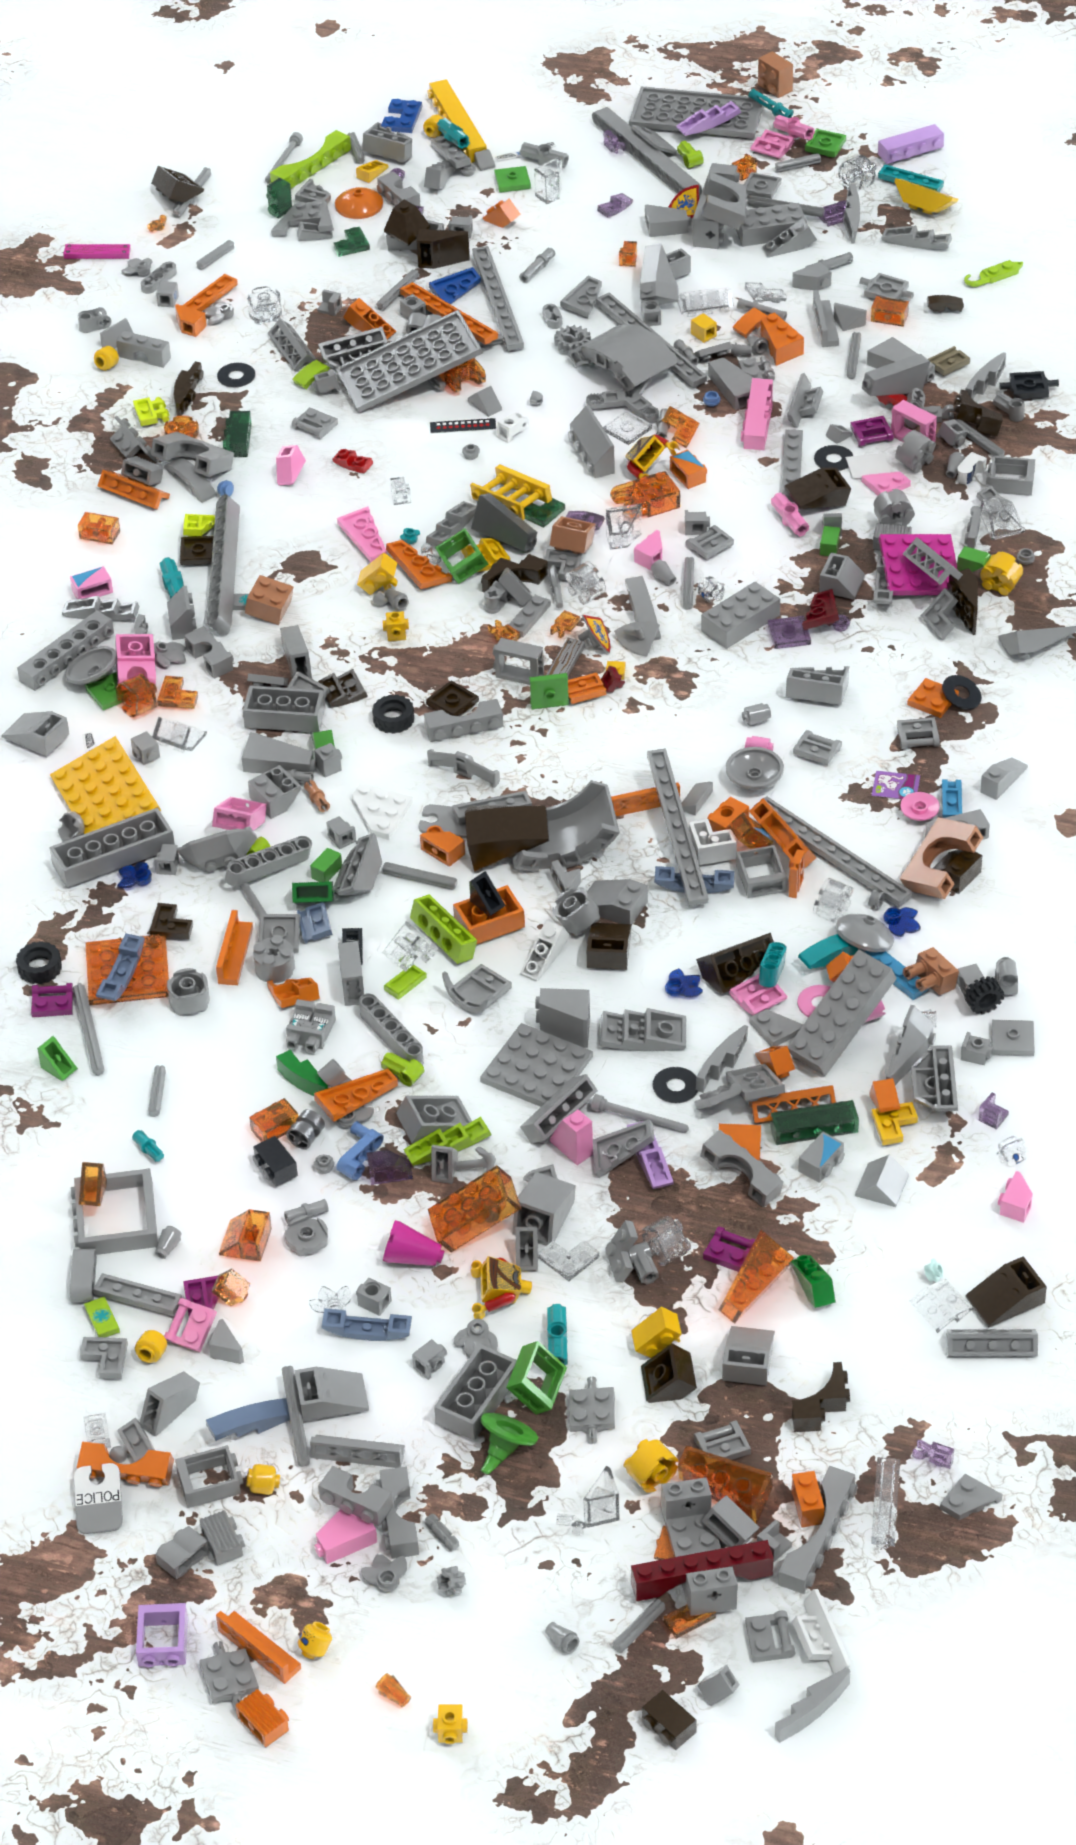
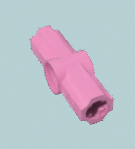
(794, 127)
(789, 514)

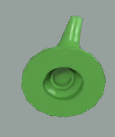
(504, 1438)

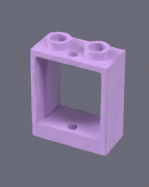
(162, 1615)

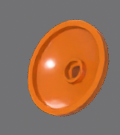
(359, 203)

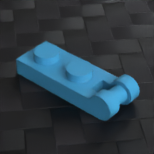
(951, 797)

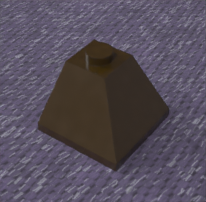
(405, 222)

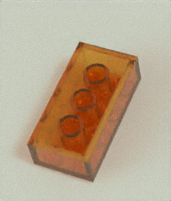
(474, 1209)

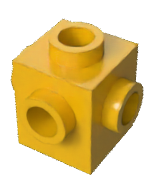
(395, 626)
(450, 1723)

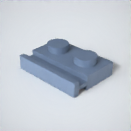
(315, 922)

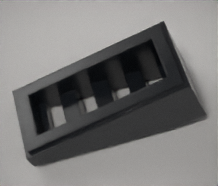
(354, 933)

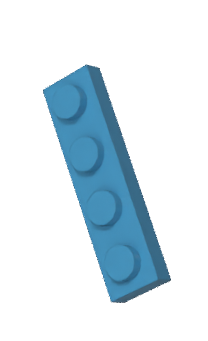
(902, 983)

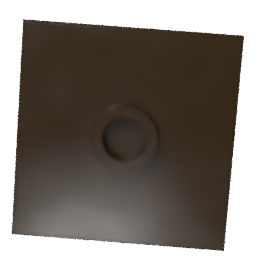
(196, 550)
(452, 699)

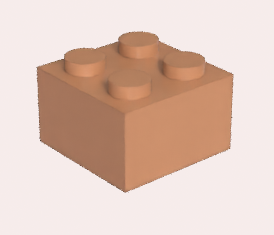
(775, 74)
(572, 535)
(269, 599)

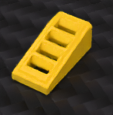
(370, 170)

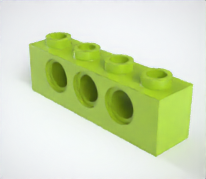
(443, 929)

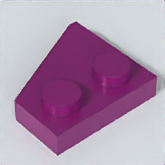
(200, 1292)

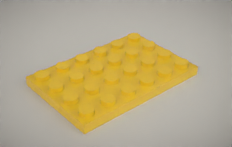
(103, 786)

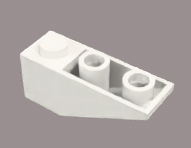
(545, 950)

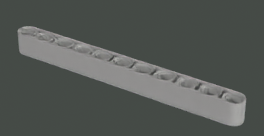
(644, 152)
(223, 565)

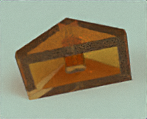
(92, 1184)

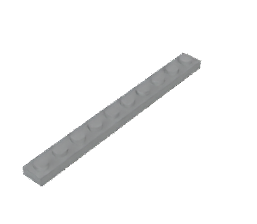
(498, 298)
(623, 315)
(677, 827)
(844, 858)

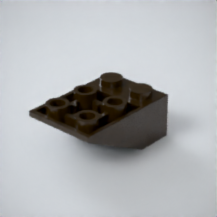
(442, 248)
(819, 489)
(966, 593)
(608, 946)
(1008, 1292)

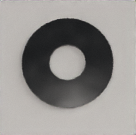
(247, 370)
(822, 453)
(948, 689)
(662, 1091)

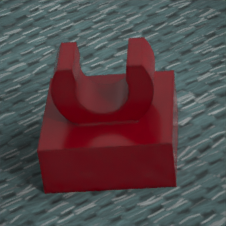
(612, 679)

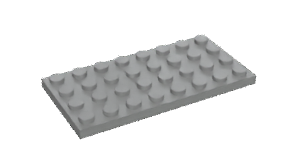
(668, 107)
(409, 361)

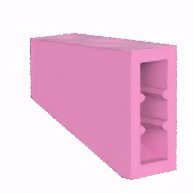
(574, 1137)
(344, 1536)

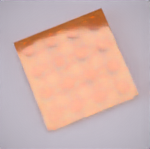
(149, 976)

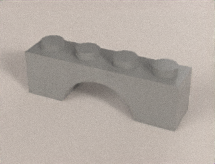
(443, 726)
(725, 1152)
(402, 1534)

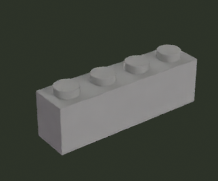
(559, 1106)

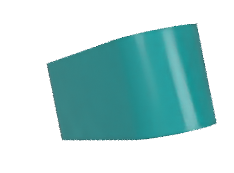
(772, 964)

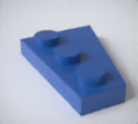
(455, 285)

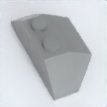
(347, 348)
(218, 849)
(359, 867)
(935, 1079)

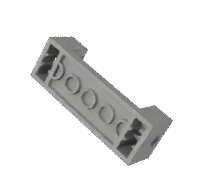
(706, 231)
(683, 1509)

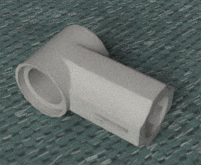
(1013, 407)
(642, 1262)

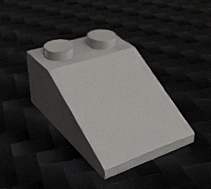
(619, 899)
(428, 1113)

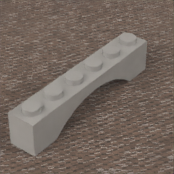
(800, 1565)

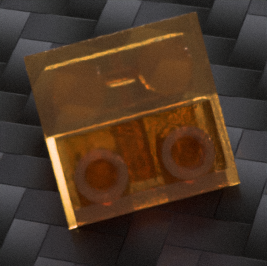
(247, 1235)

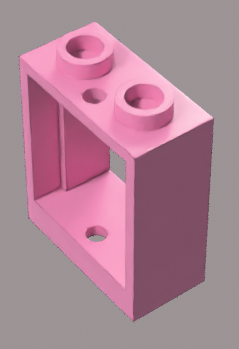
(915, 414)
(236, 815)

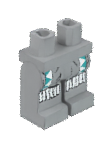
(310, 1025)

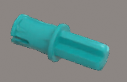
(148, 1145)

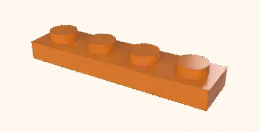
(212, 293)

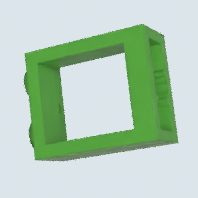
(467, 566)
(519, 1385)

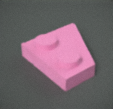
(886, 482)

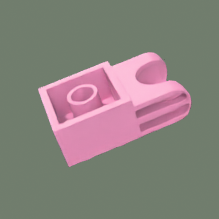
(135, 656)

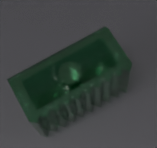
(279, 197)

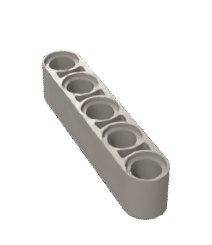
(268, 860)
(390, 1028)

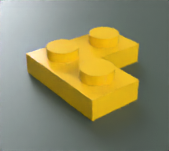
(889, 1122)

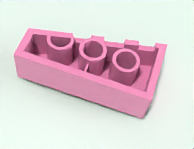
(758, 414)

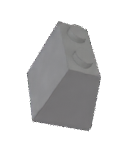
(564, 1014)
(544, 1205)

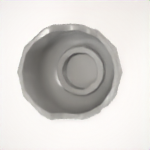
(71, 826)

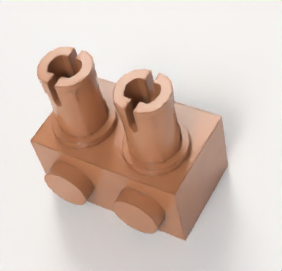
(933, 971)

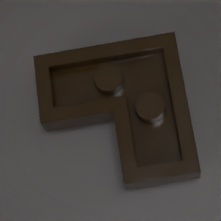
(166, 924)

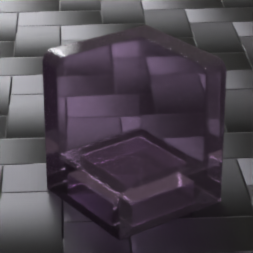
(991, 1113)

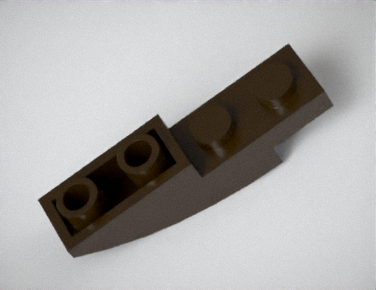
(185, 387)

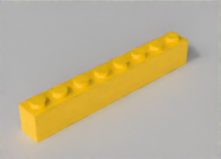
(450, 107)

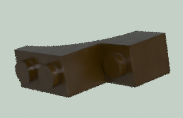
(970, 411)
(529, 570)
(810, 1411)

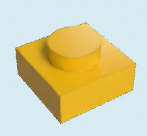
(620, 666)

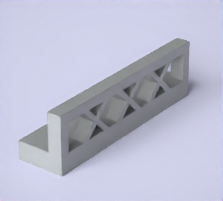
(825, 321)
(293, 340)
(931, 557)
(992, 1342)
(357, 1451)

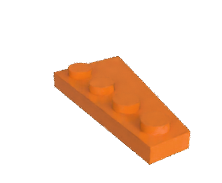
(417, 566)
(353, 1094)

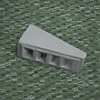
(310, 231)

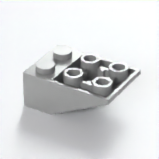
(38, 731)
(748, 1355)
(330, 1392)

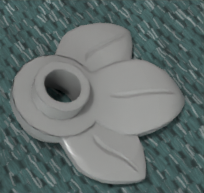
(137, 265)
(218, 312)
(169, 652)
(360, 1115)
(471, 1339)
(385, 1570)

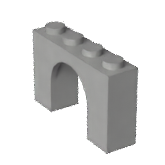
(725, 201)
(209, 458)

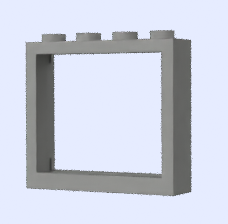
(119, 1241)

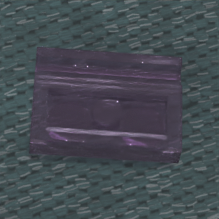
(834, 213)

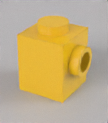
(703, 327)

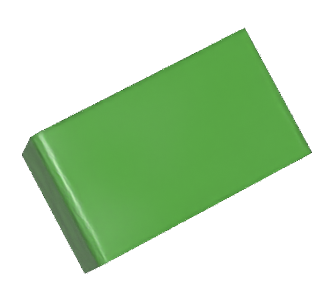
(829, 540)
(326, 865)

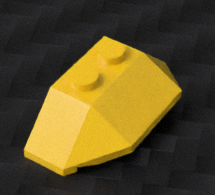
(923, 197)

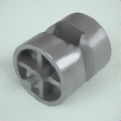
(307, 1127)

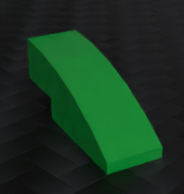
(299, 1073)

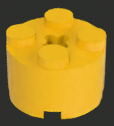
(1001, 573)
(651, 1464)

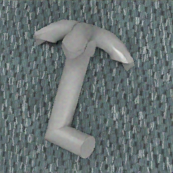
(486, 1162)

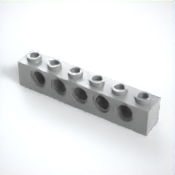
(64, 650)

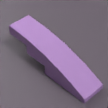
(706, 120)
(654, 1165)

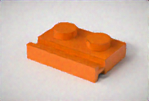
(585, 688)
(796, 873)

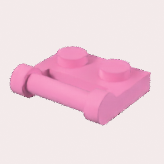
(196, 1327)

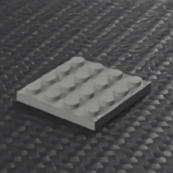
(535, 1065)

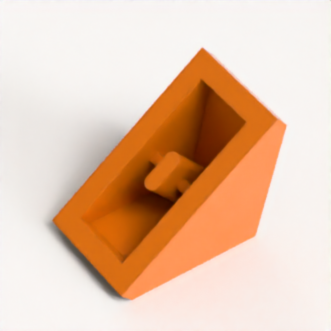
(884, 1095)

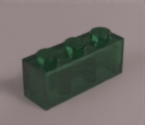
(238, 433)

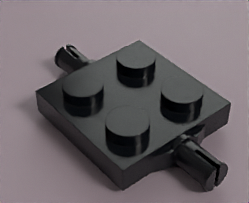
(1029, 385)

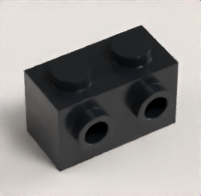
(275, 1161)

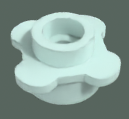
(933, 1271)

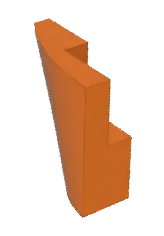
(293, 989)

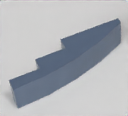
(255, 1416)

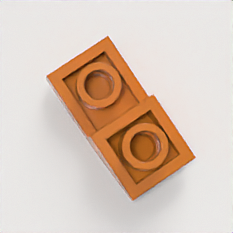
(749, 322)

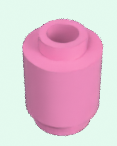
(755, 741)

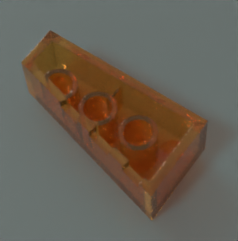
(758, 1272)
(741, 1483)

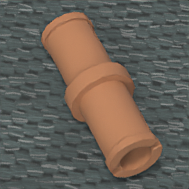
(316, 796)

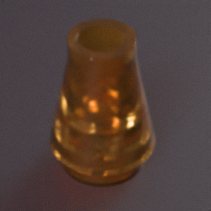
(392, 1689)

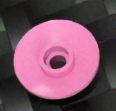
(920, 806)

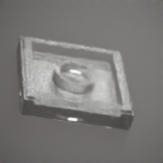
(627, 427)

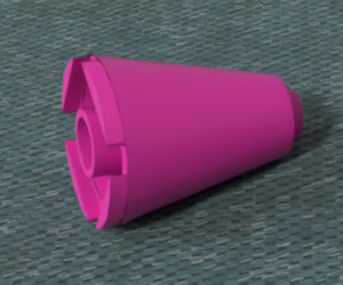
(411, 1247)

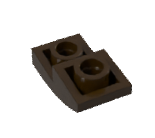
(939, 302)

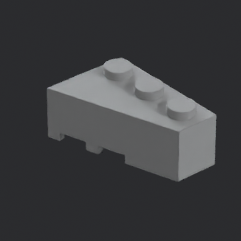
(386, 143)

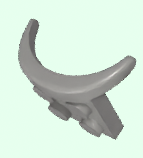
(477, 989)

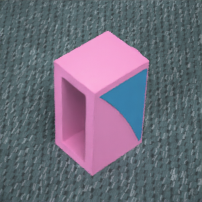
(91, 583)

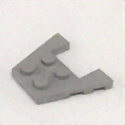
(308, 212)

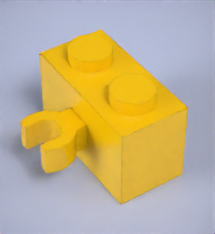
(378, 574)
(656, 1332)

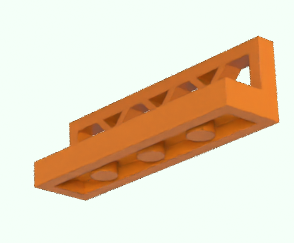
(131, 489)
(637, 801)
(233, 950)
(794, 1095)
(258, 1646)

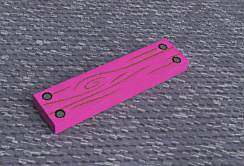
(97, 251)

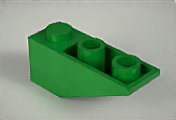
(814, 1281)

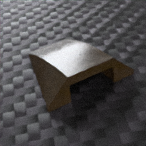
(503, 832)

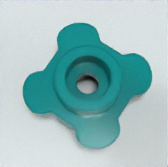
(410, 535)

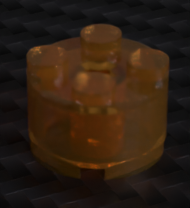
(137, 695)

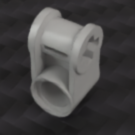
(91, 320)
(496, 597)
(333, 1074)

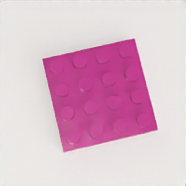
(905, 576)

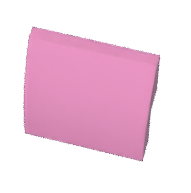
(772, 144)
(756, 998)

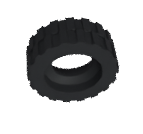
(393, 724)
(42, 974)

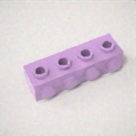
(910, 143)

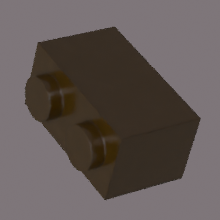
(668, 1720)

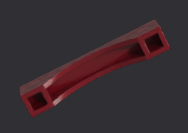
(657, 1577)

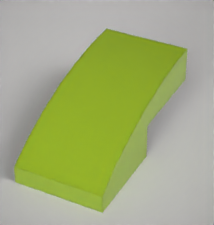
(306, 375)

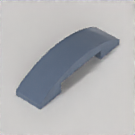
(719, 882)
(123, 968)
(366, 1328)

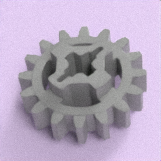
(571, 337)

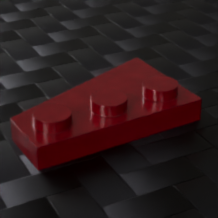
(822, 610)

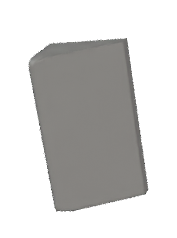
(111, 334)
(515, 587)
(697, 797)

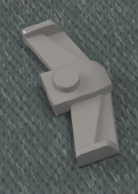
(463, 765)

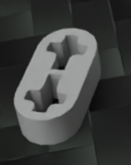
(554, 315)

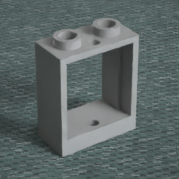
(1011, 465)
(522, 651)
(763, 884)
(351, 972)
(204, 1461)

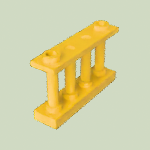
(514, 480)

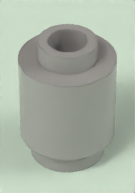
(756, 714)

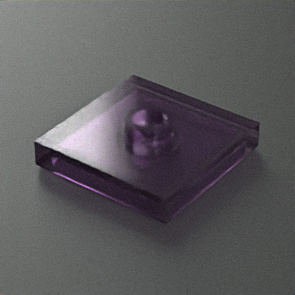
(788, 632)

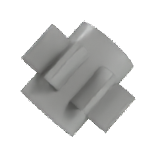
(451, 1580)

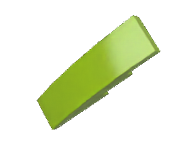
(457, 1137)

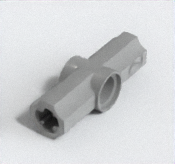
(542, 153)

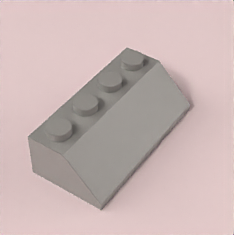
(592, 443)

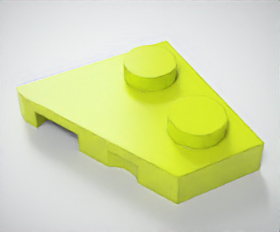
(197, 524)

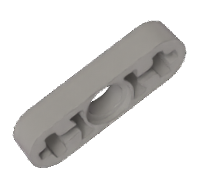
(151, 282)
(916, 398)

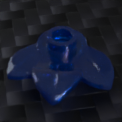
(135, 875)
(901, 920)
(683, 984)

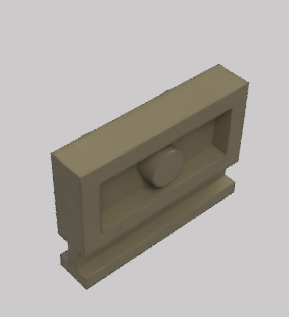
(949, 360)

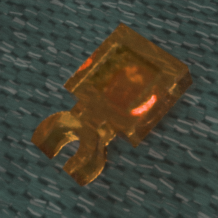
(564, 622)
(503, 631)

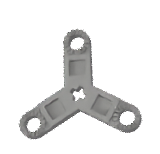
(631, 399)

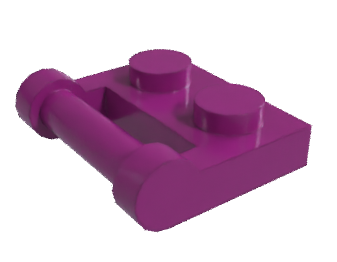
(870, 427)
(52, 1005)
(726, 1254)

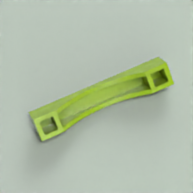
(335, 146)

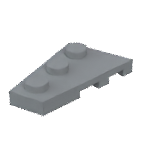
(583, 296)
(620, 1145)

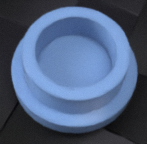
(711, 398)
(225, 487)

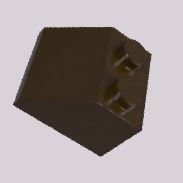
(961, 867)
(668, 1375)

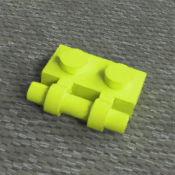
(145, 410)

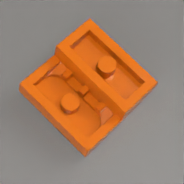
(745, 1136)

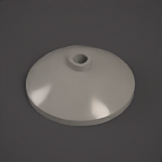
(91, 665)
(754, 768)
(865, 932)

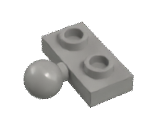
(135, 1442)

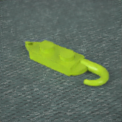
(995, 273)

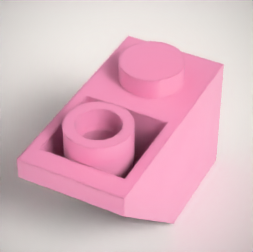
(289, 464)
(649, 550)
(1017, 1198)

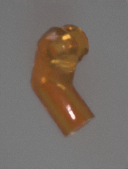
(157, 225)

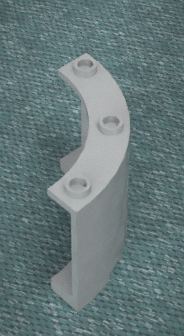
(628, 352)
(575, 830)

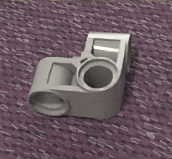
(1007, 975)

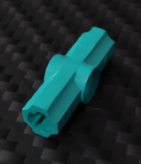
(453, 133)
(171, 576)
(557, 1332)

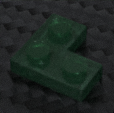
(354, 242)
(545, 513)

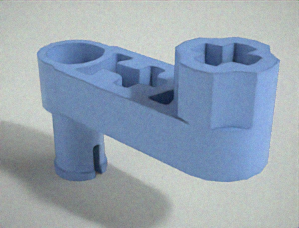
(351, 1162)

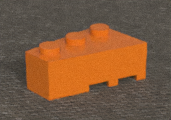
(782, 339)

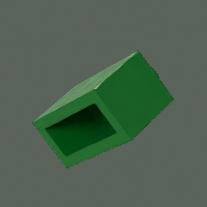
(312, 892)

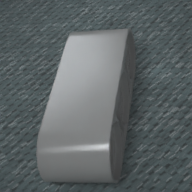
(83, 1275)

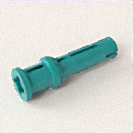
(778, 107)

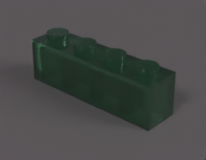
(810, 1122)

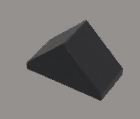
(484, 894)

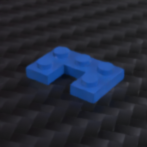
(409, 113)

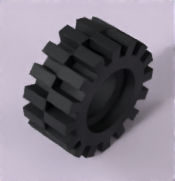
(984, 995)

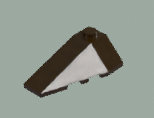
(733, 964)

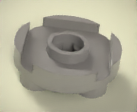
(306, 1245)

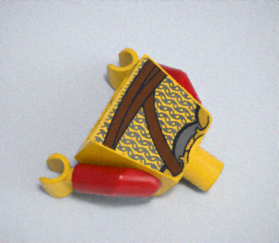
(646, 452)
(499, 1284)

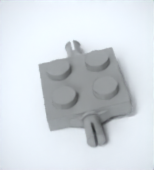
(886, 287)
(592, 1409)
(228, 1675)

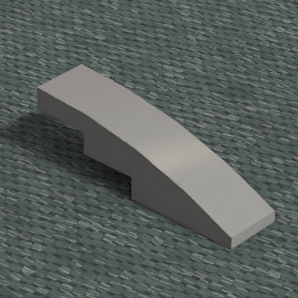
(852, 212)
(911, 237)
(987, 375)
(454, 521)
(641, 601)
(111, 608)
(724, 1055)
(818, 1699)

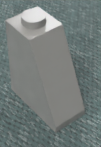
(666, 221)
(167, 1401)

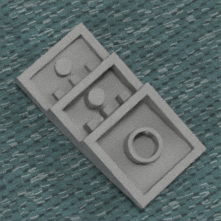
(643, 1031)

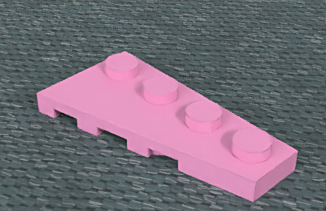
(363, 532)

